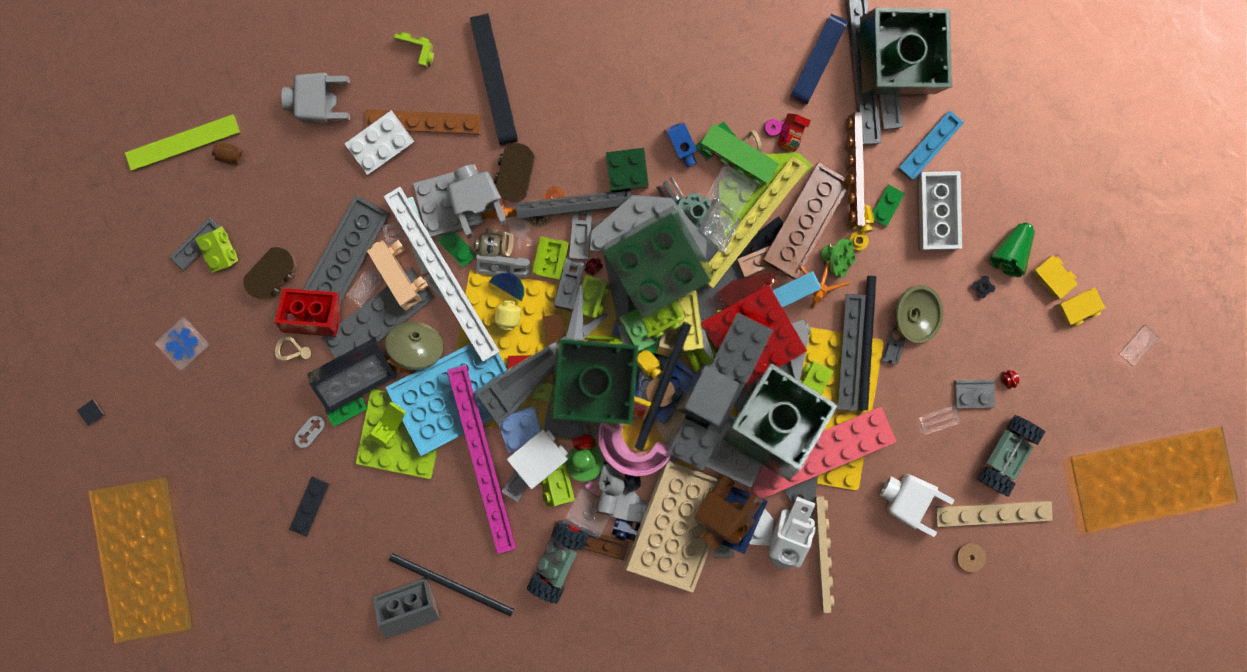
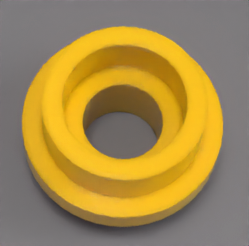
(859, 246)

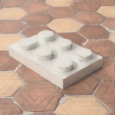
(379, 142)

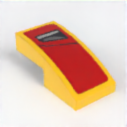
(640, 408)

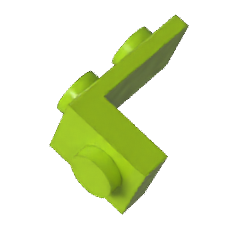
(426, 54)
(387, 425)

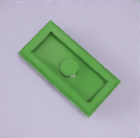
(636, 329)

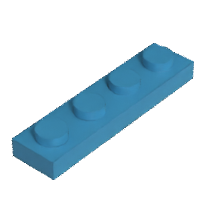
(931, 145)

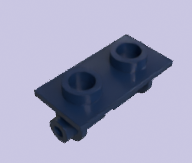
(623, 531)

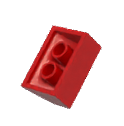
(308, 312)

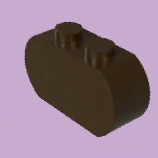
(515, 172)
(270, 273)

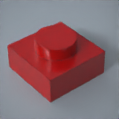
(584, 442)

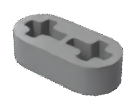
(313, 434)

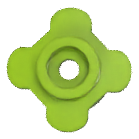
(546, 395)

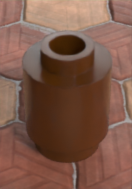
(227, 153)

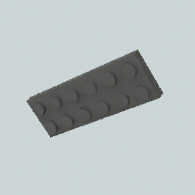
(348, 248)
(374, 319)

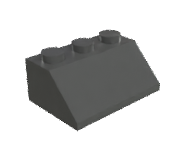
(405, 608)

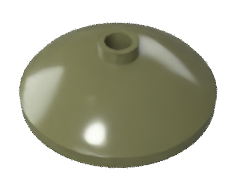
(925, 317)
(414, 352)

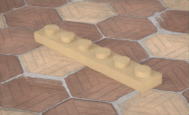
(994, 513)
(825, 562)

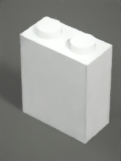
(538, 458)

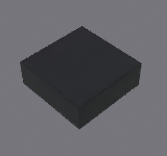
(91, 412)

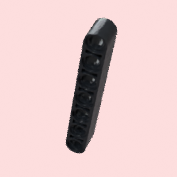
(494, 79)

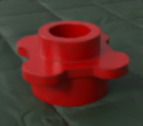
(1010, 379)

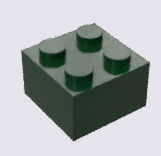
(627, 169)

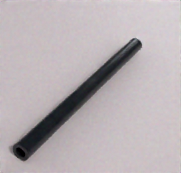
(867, 342)
(663, 385)
(451, 584)

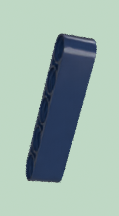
(819, 58)

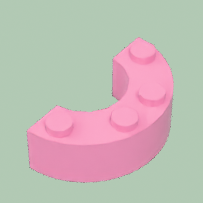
(626, 459)

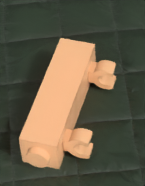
(394, 275)

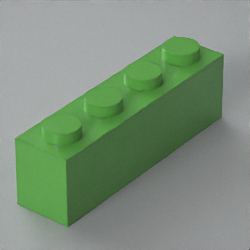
(739, 154)

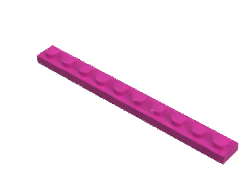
(481, 458)

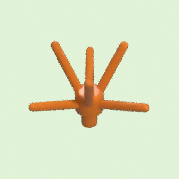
(822, 292)

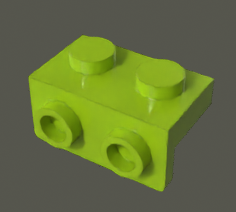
(216, 249)
(550, 258)
(593, 293)
(662, 319)

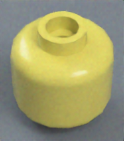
(507, 315)

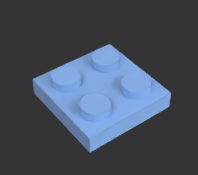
(519, 428)

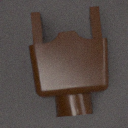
(725, 519)

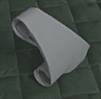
(616, 499)

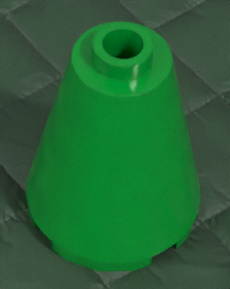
(1014, 251)

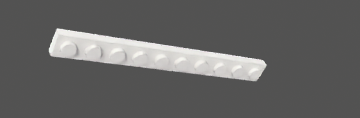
(441, 274)

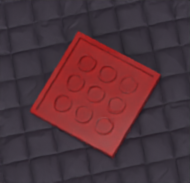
(765, 309)

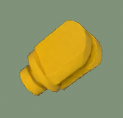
(869, 220)
(649, 364)

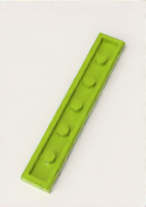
(182, 142)

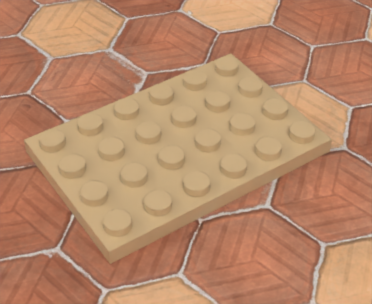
(668, 537)

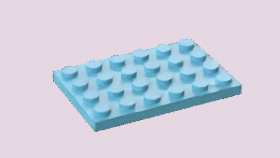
(430, 401)

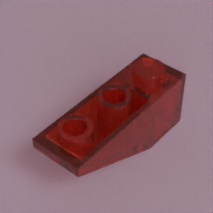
(742, 287)

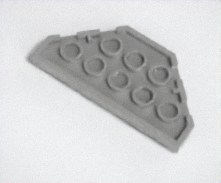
(634, 212)

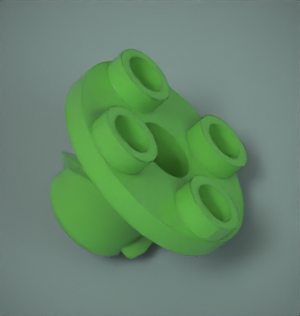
(840, 256)
(585, 464)

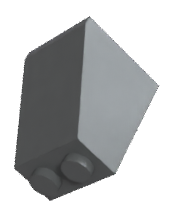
(708, 396)

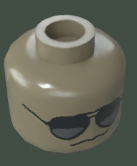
(488, 245)

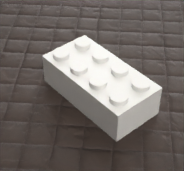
(940, 210)

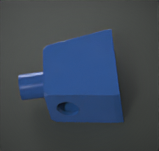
(677, 135)

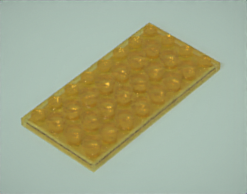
(1154, 479)
(140, 559)

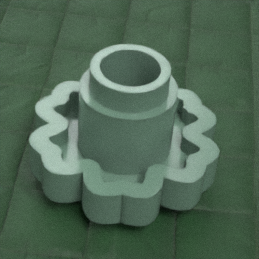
(695, 202)

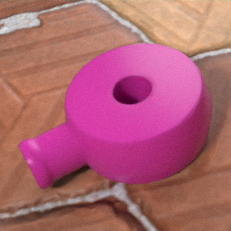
(777, 125)

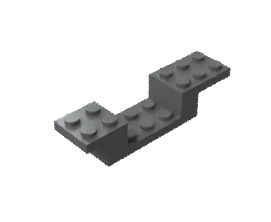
(737, 358)

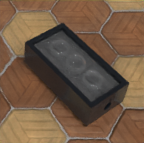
(351, 375)

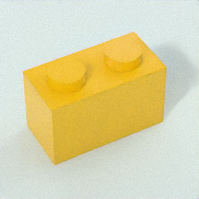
(1055, 277)
(1081, 306)

